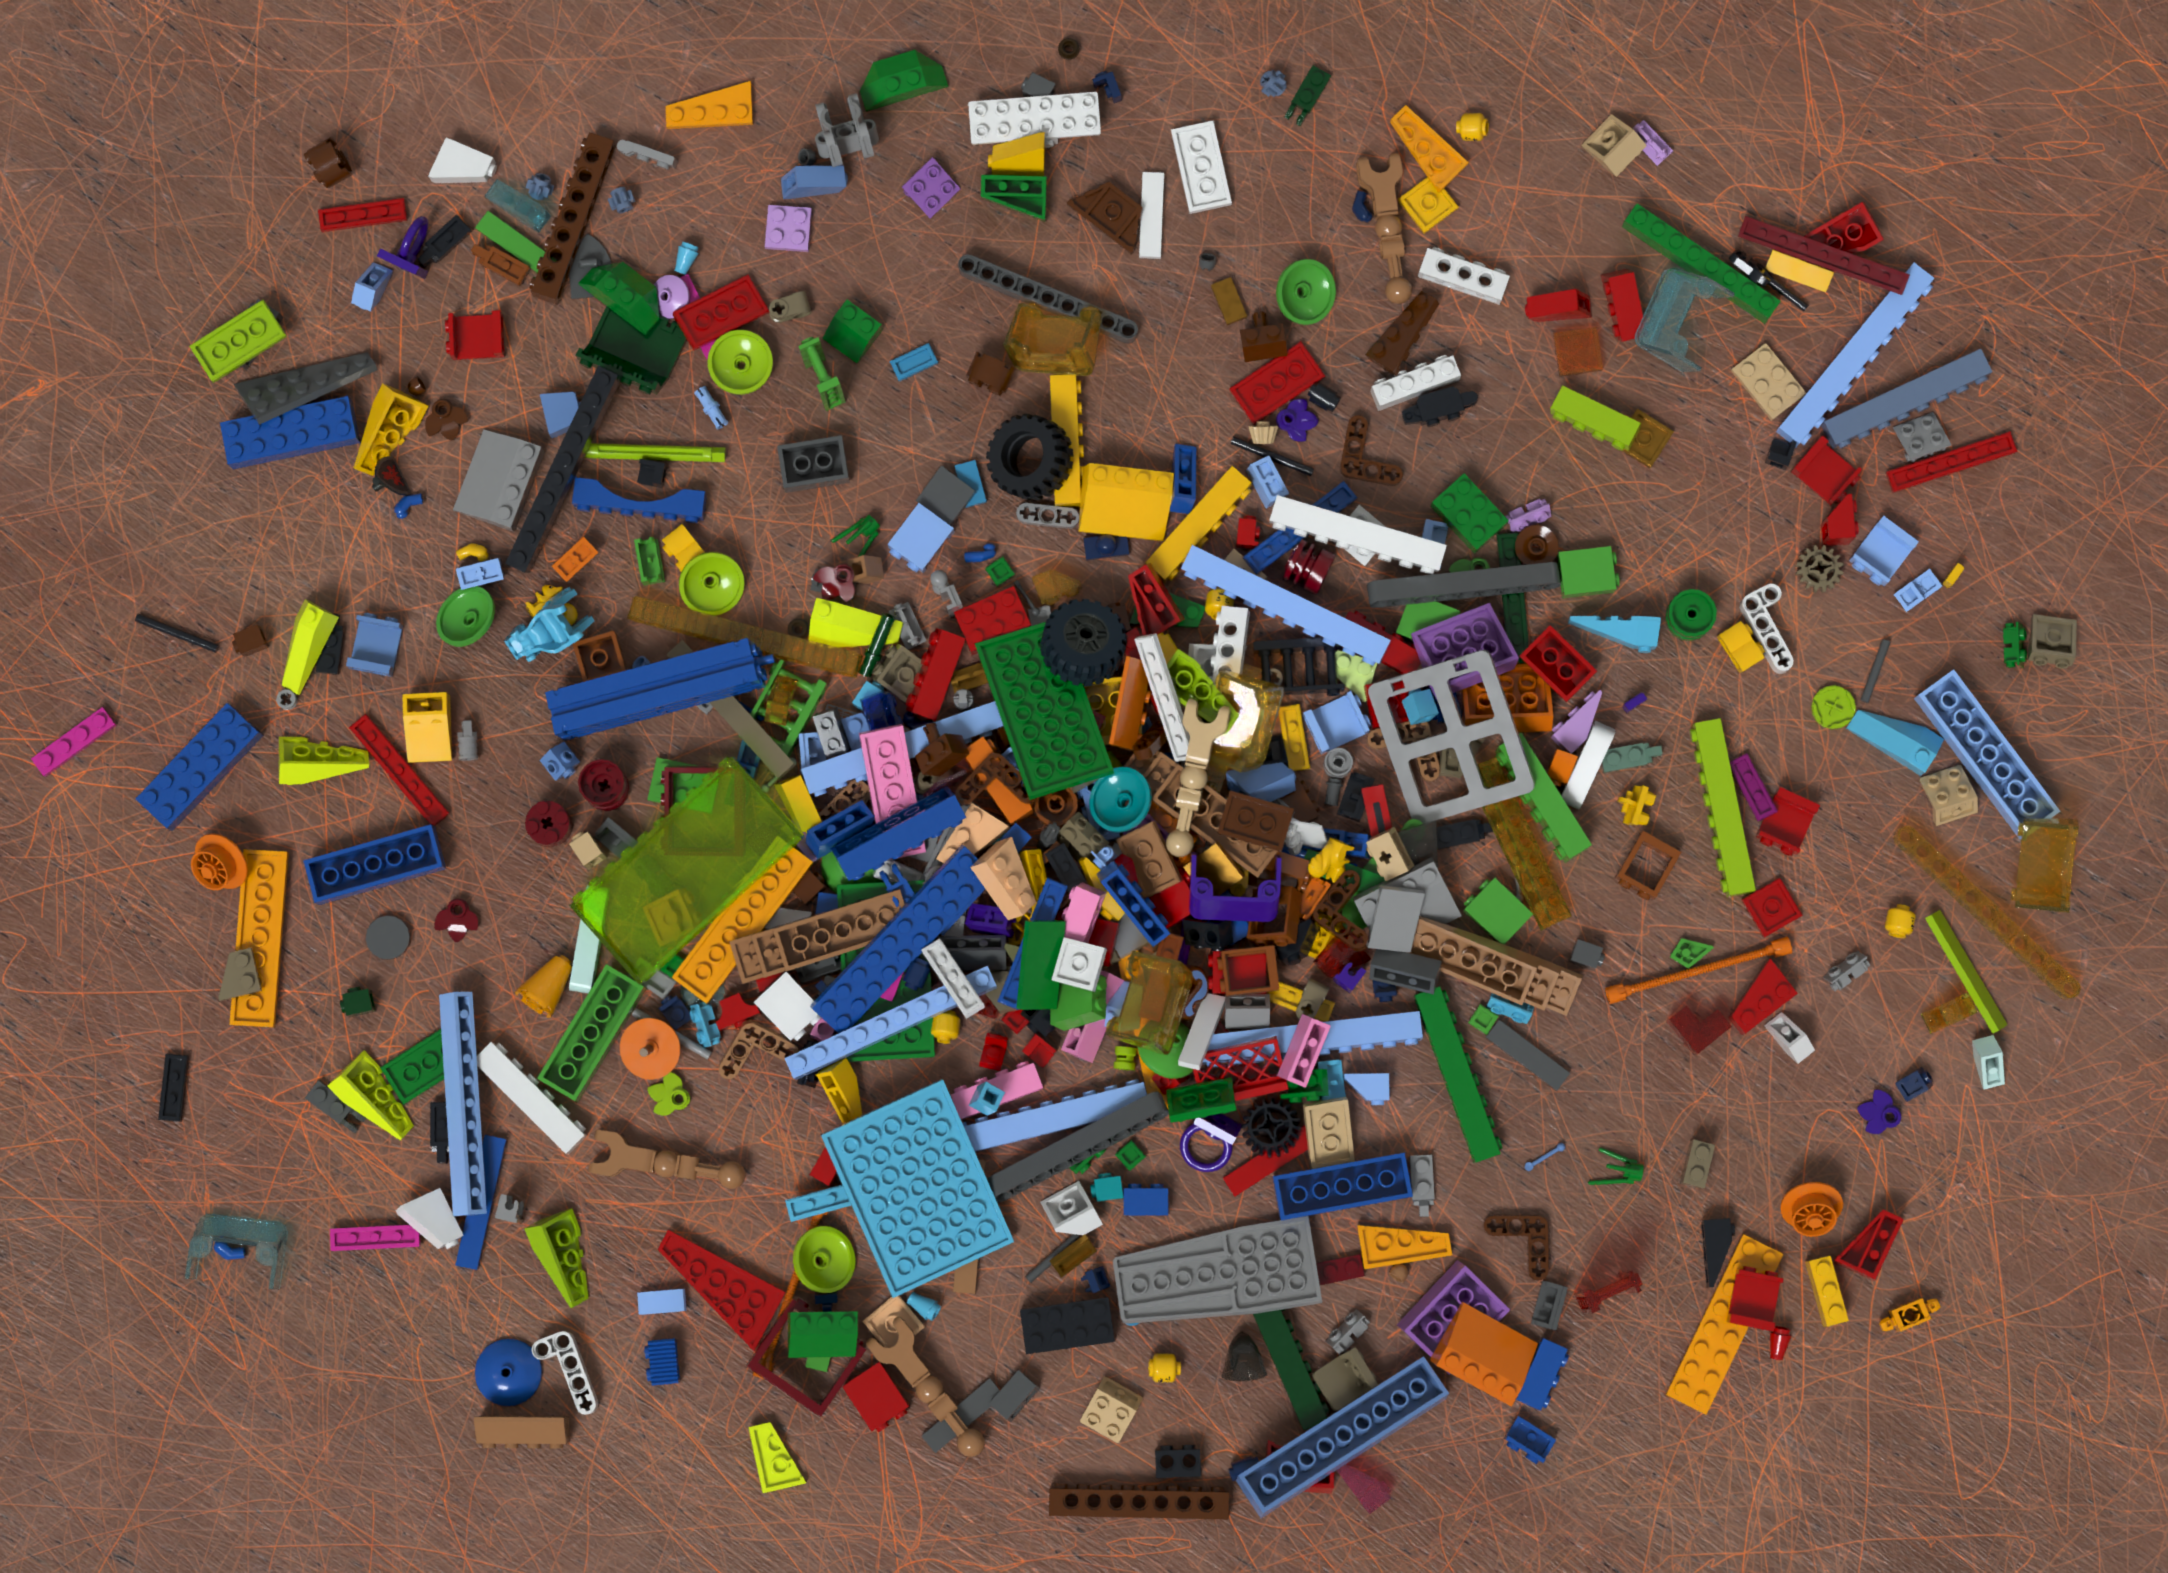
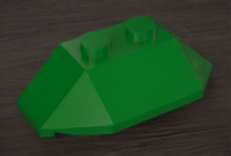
(901, 79)
(624, 293)

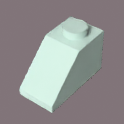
(1988, 1061)

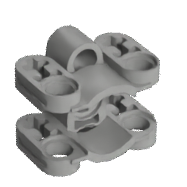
(847, 136)

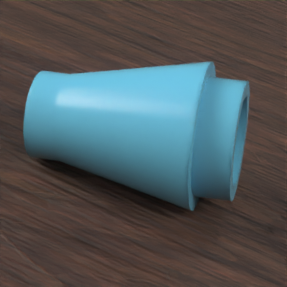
(685, 257)
(924, 1306)

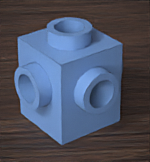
(560, 761)

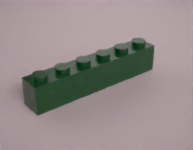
(1291, 1368)

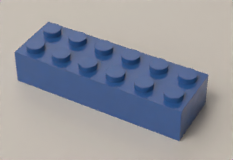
(292, 434)
(199, 767)
(898, 833)
(374, 864)
(1342, 1186)

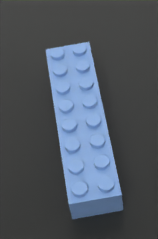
(1985, 752)

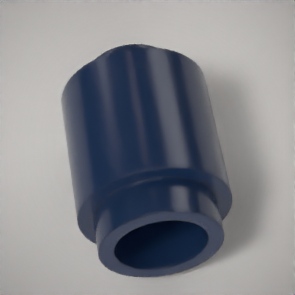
(916, 974)
(1241, 1465)

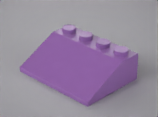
(1464, 635)
(1435, 1310)

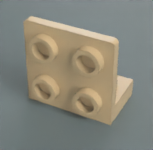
(1950, 795)
(1111, 1409)

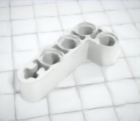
(1771, 630)
(1588, 764)
(570, 1374)

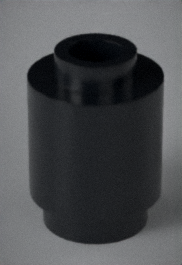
(1324, 397)

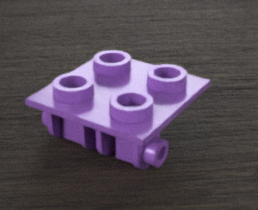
(930, 187)

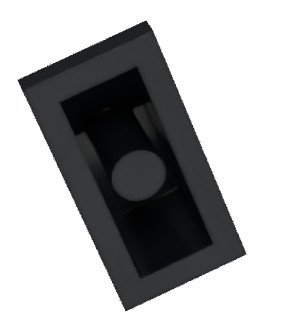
(1295, 952)

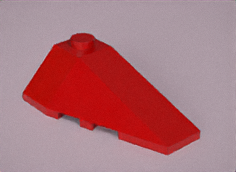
(1849, 231)

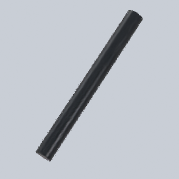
(1274, 456)
(176, 633)

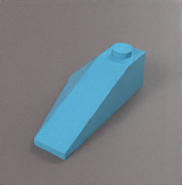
(1635, 632)
(1903, 741)

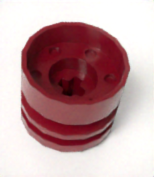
(1309, 566)
(599, 774)

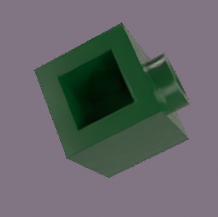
(357, 1002)

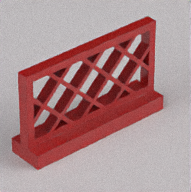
(1248, 1087)

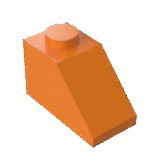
(1561, 767)

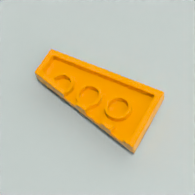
(715, 109)
(1432, 152)
(1397, 1246)

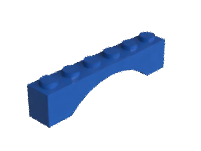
(684, 504)

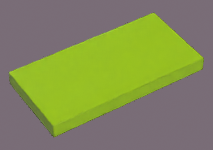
(238, 341)

